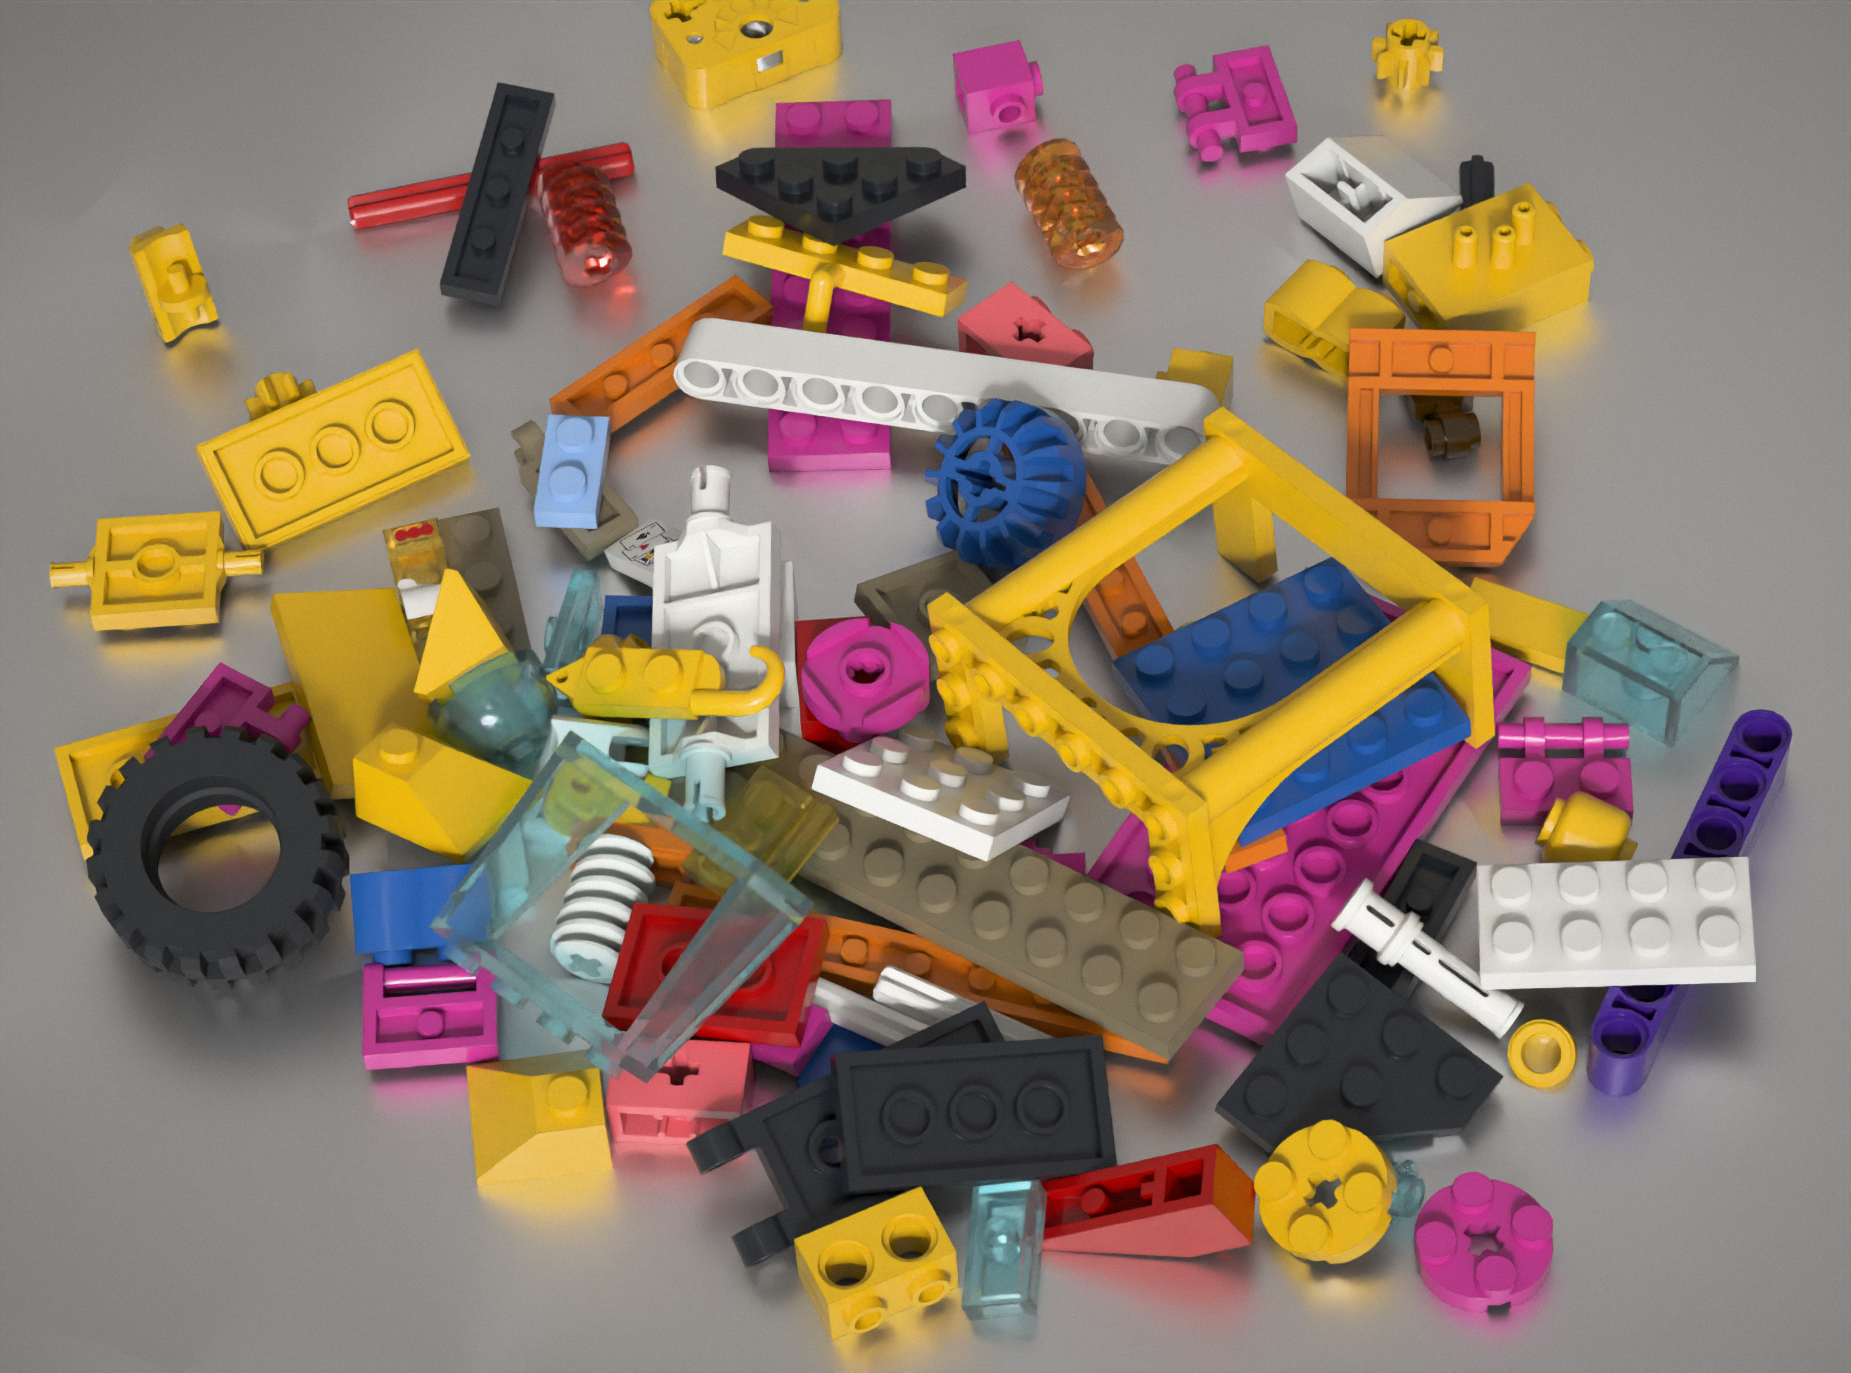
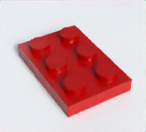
(764, 1010)

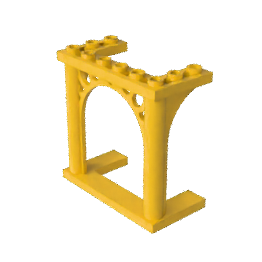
(1208, 802)

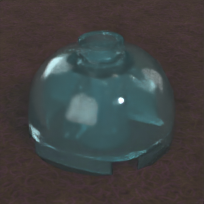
(499, 711)

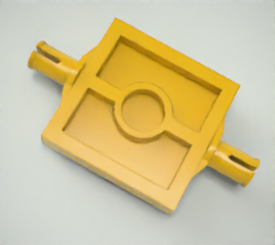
(157, 570)

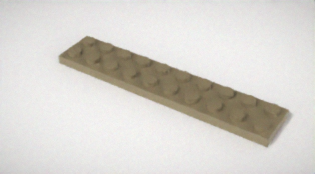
(1015, 916)

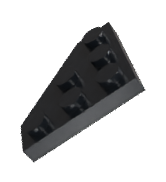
(840, 189)
(1359, 1060)

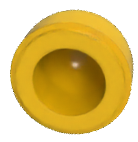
(1541, 1028)

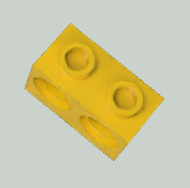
(869, 1250)

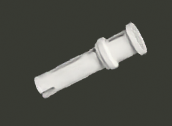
(1400, 940)

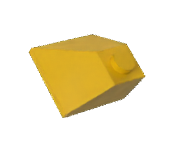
(433, 792)
(538, 1118)

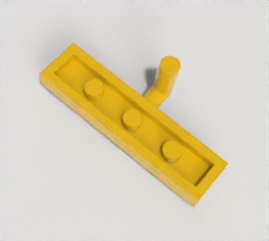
(861, 270)

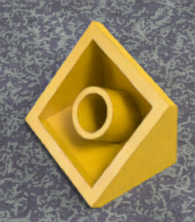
(458, 640)

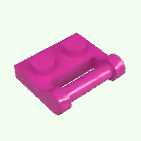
(430, 1026)

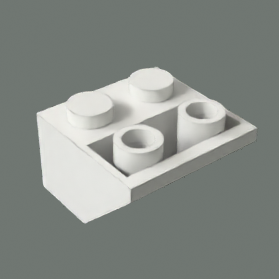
(1366, 193)

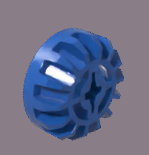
(1041, 482)

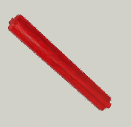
(448, 193)

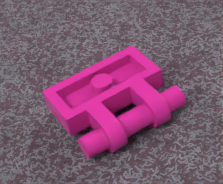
(1252, 98)
(236, 701)
(1534, 782)

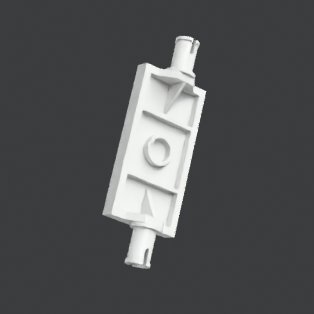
(720, 596)

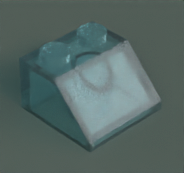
(1644, 668)

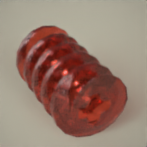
(583, 223)

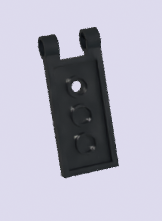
(789, 1140)

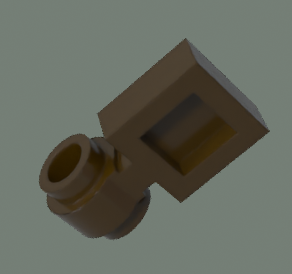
(1452, 430)

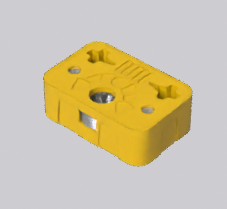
(741, 45)

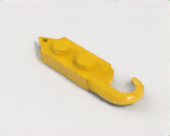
(663, 684)

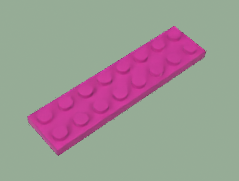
(809, 440)

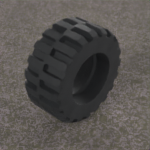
(167, 792)

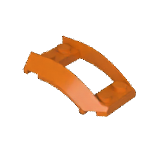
(1446, 365)

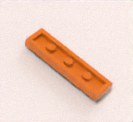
(645, 369)

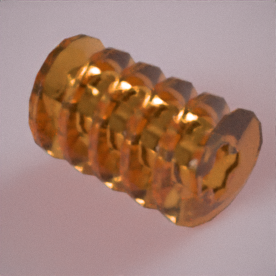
(1068, 205)

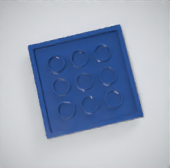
(1266, 651)

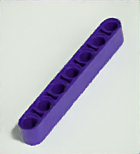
(1725, 819)

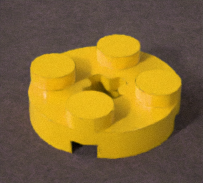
(1290, 1182)

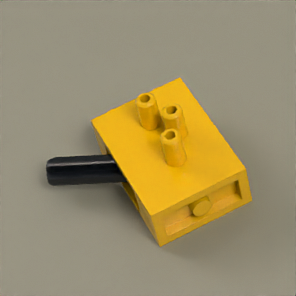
(1489, 263)

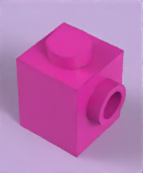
(996, 86)

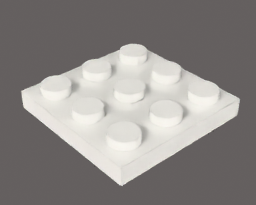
(942, 791)

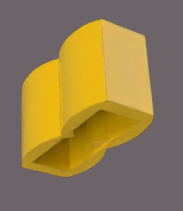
(1318, 308)

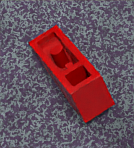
(1153, 1207)

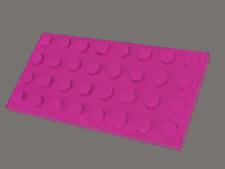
(1286, 903)

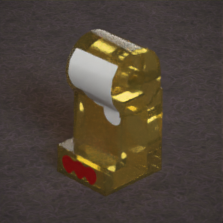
(417, 571)

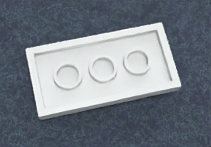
(1615, 923)

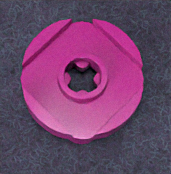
(874, 707)
(1489, 1208)

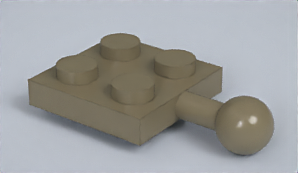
(906, 592)

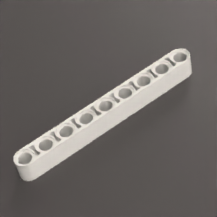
(931, 386)

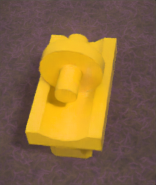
(172, 280)

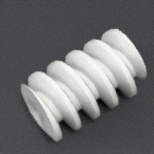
(599, 905)

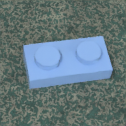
(572, 471)

